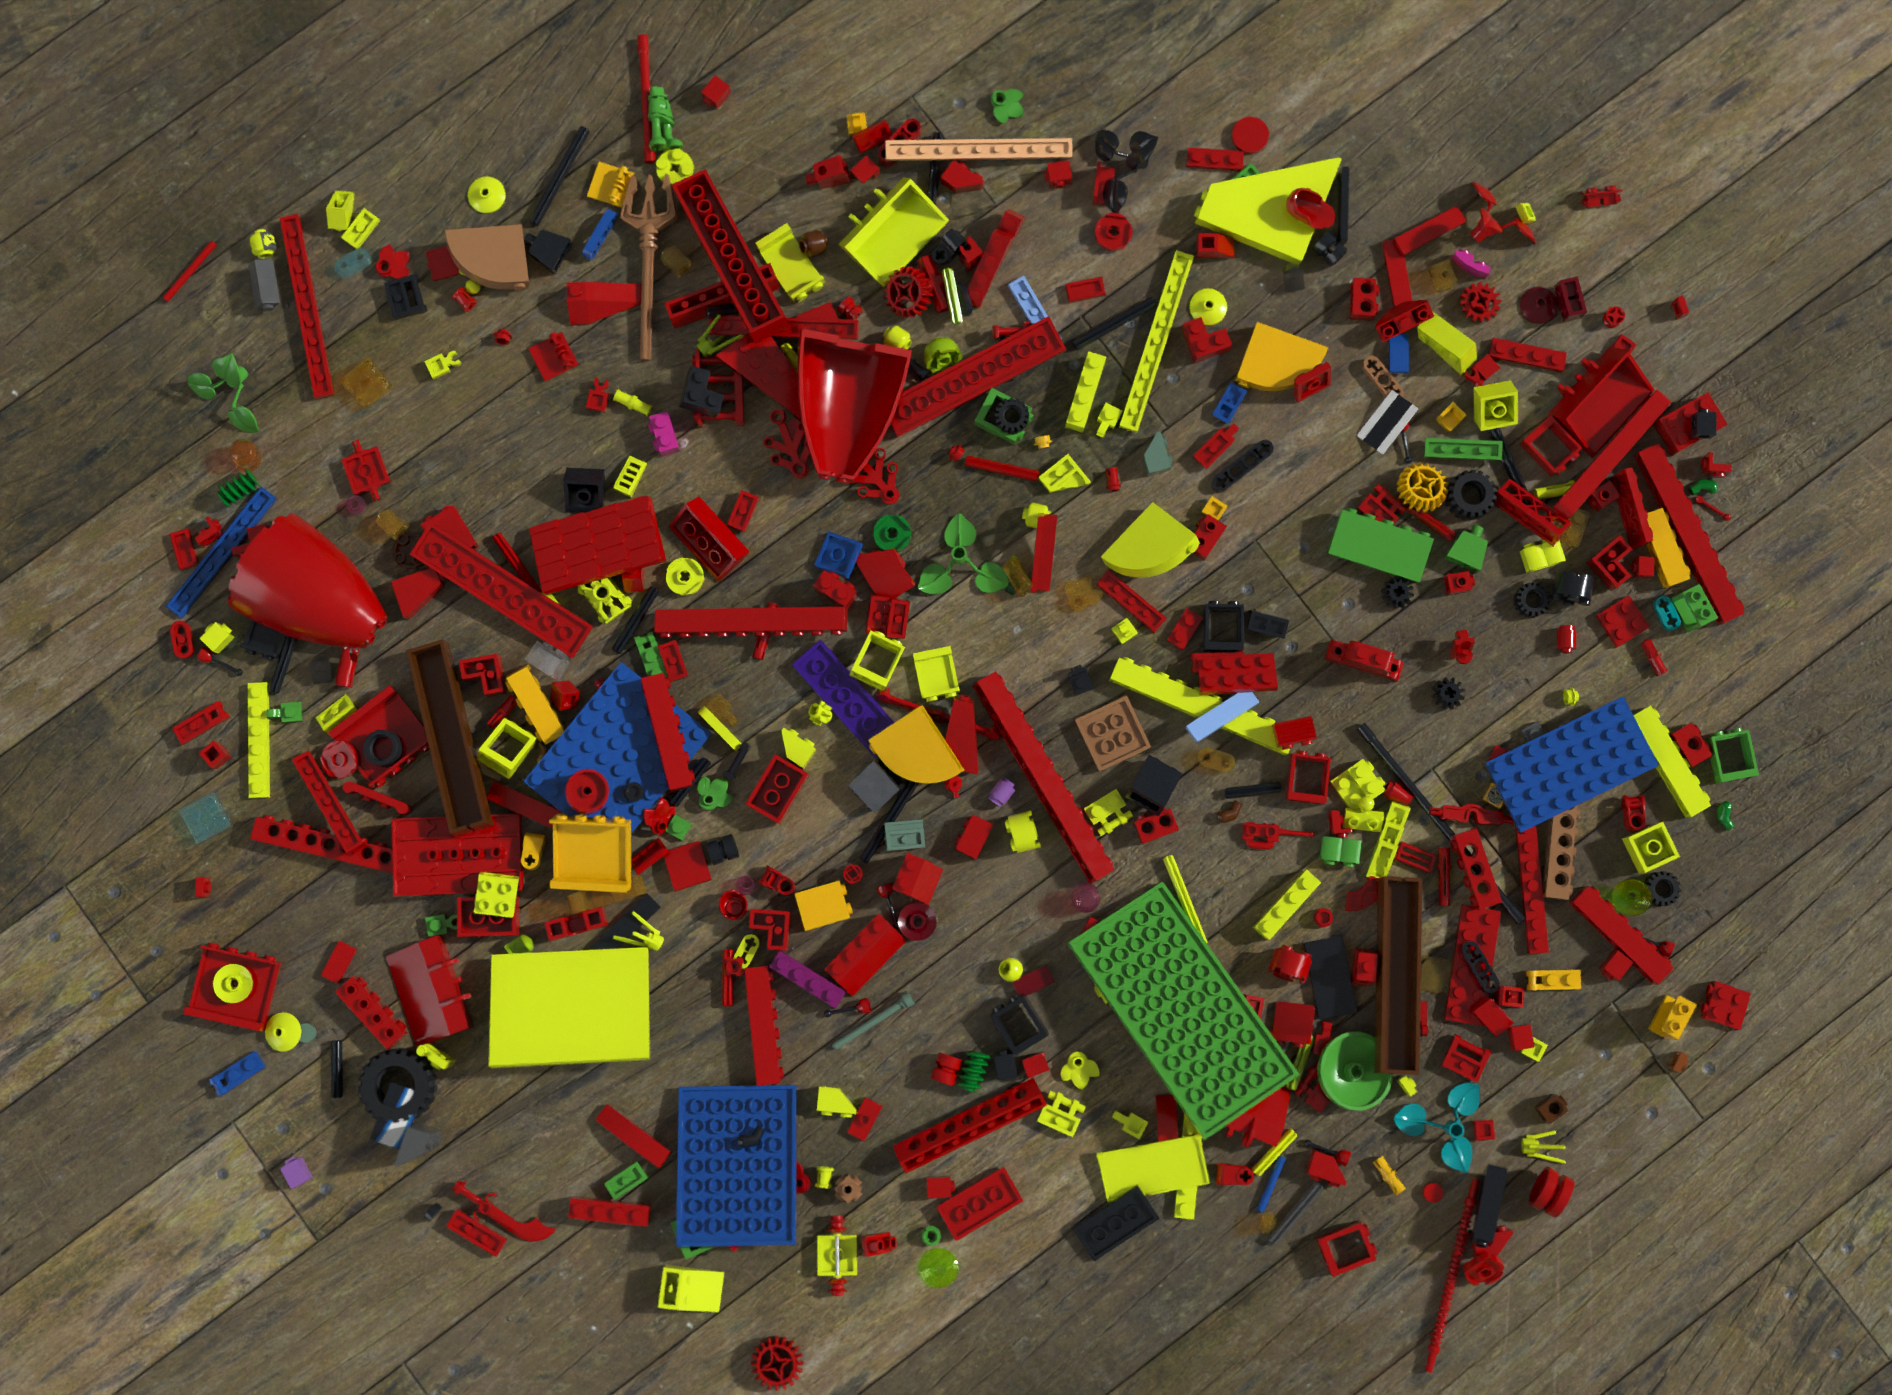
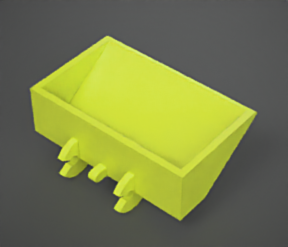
(893, 230)

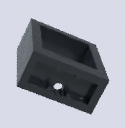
(1231, 606)
(1029, 1041)

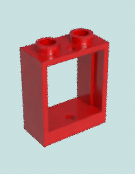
(1562, 435)
(1303, 797)
(1328, 1256)

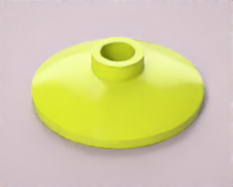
(489, 202)
(1209, 315)
(223, 983)
(289, 1028)

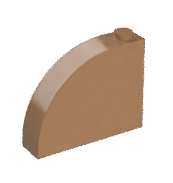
(490, 255)

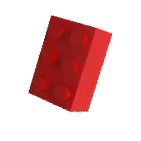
(1676, 426)
(777, 789)
(480, 925)

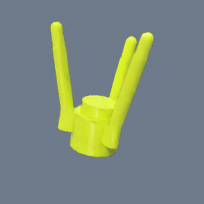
(651, 940)
(1530, 1146)

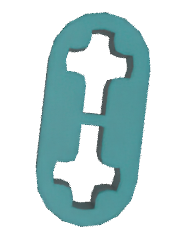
(1662, 615)

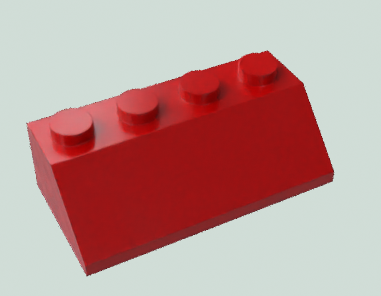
(708, 538)
(865, 955)

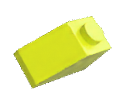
(340, 210)

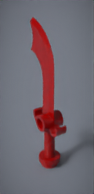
(528, 1231)

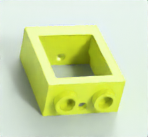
(869, 677)
(500, 763)

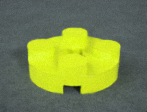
(674, 157)
(684, 587)

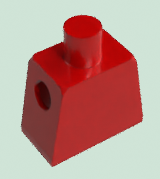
(829, 173)
(1364, 967)

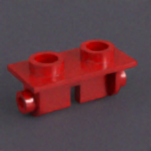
(1593, 196)

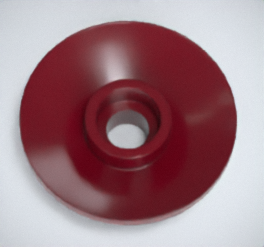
(1534, 312)
(913, 911)

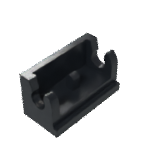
(1267, 624)

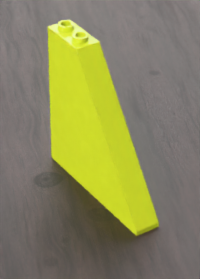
(1256, 210)

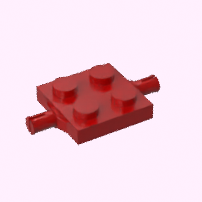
(366, 470)

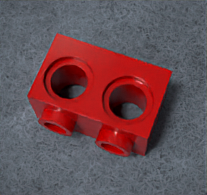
(1359, 298)
(1157, 829)

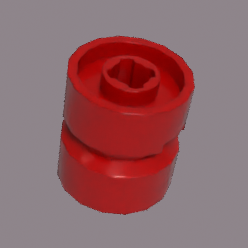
(946, 1069)

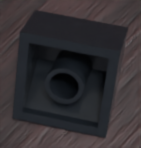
(584, 489)

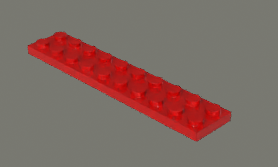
(976, 375)
(501, 590)

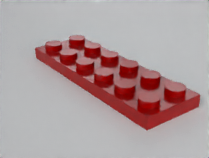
(1464, 989)

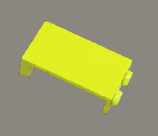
(789, 264)

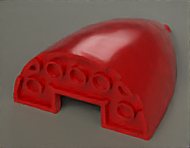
(846, 399)
(305, 587)

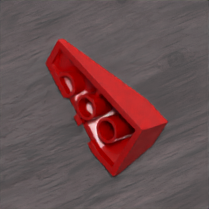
(598, 300)

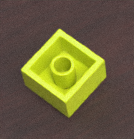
(1495, 405)
(1650, 847)

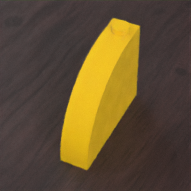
(1277, 359)
(916, 749)

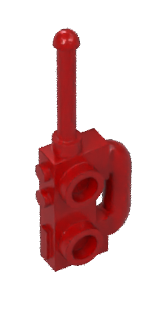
(1271, 832)

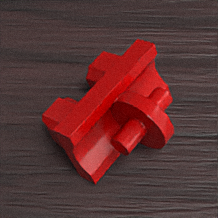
(1462, 647)
(878, 1244)

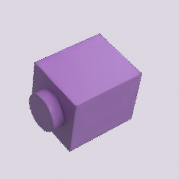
(296, 1172)

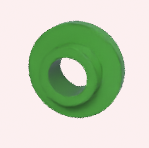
(931, 1242)

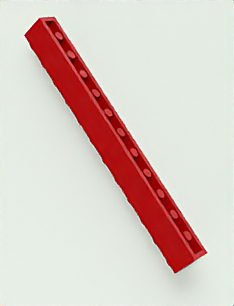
(1043, 777)

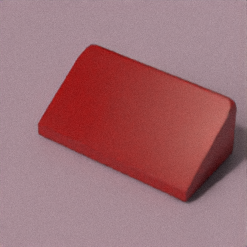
(1492, 1016)

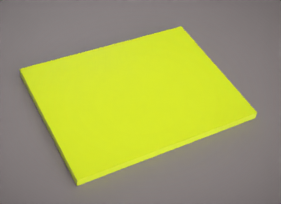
(569, 1007)

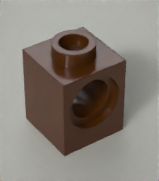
(1543, 1108)

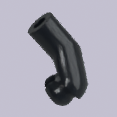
(751, 1140)

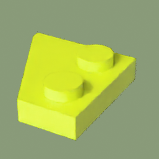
(1064, 476)

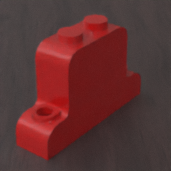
(1365, 658)

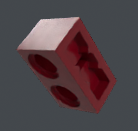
(1570, 299)

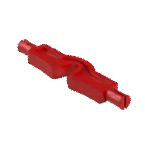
(1461, 814)

